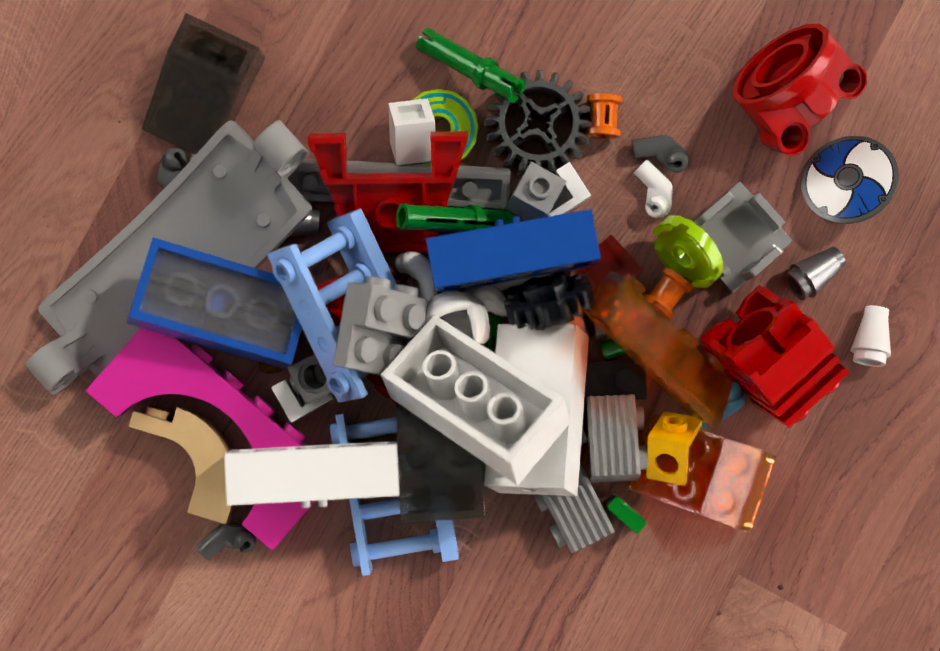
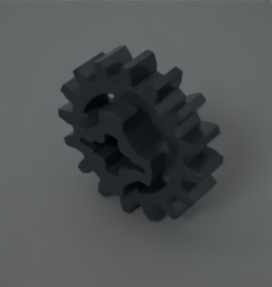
(549, 301)

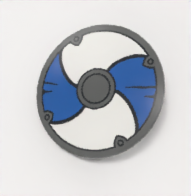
(850, 179)

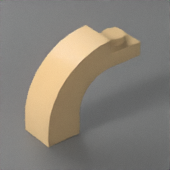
(205, 447)

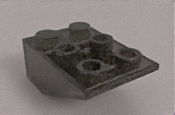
(201, 84)
(435, 474)

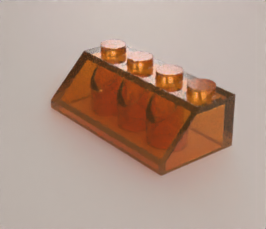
(660, 348)

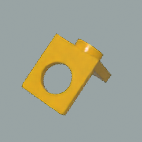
(671, 436)

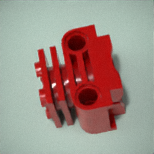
(776, 356)

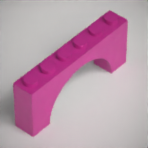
(168, 365)

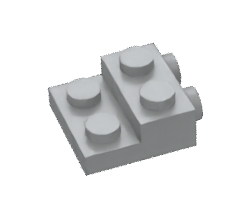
(377, 324)

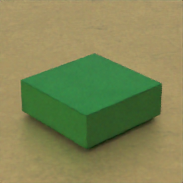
(625, 513)

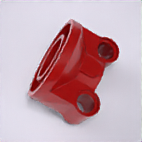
(796, 85)

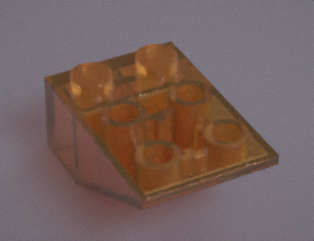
(722, 479)

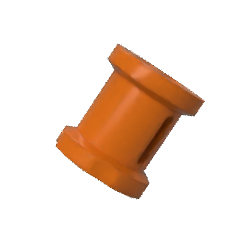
(603, 116)
(669, 289)

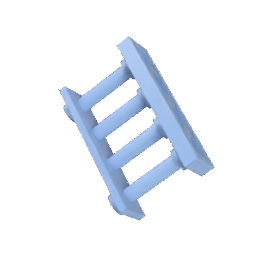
(363, 258)
(439, 540)

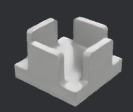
(745, 233)

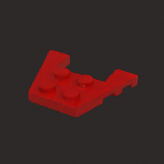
(383, 192)

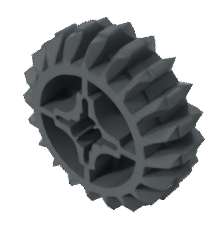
(553, 112)

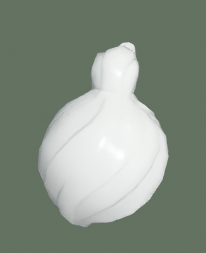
(468, 311)

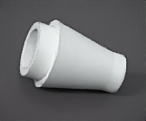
(872, 339)

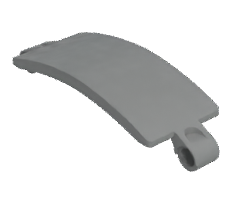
(222, 203)

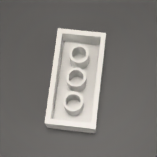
(476, 399)

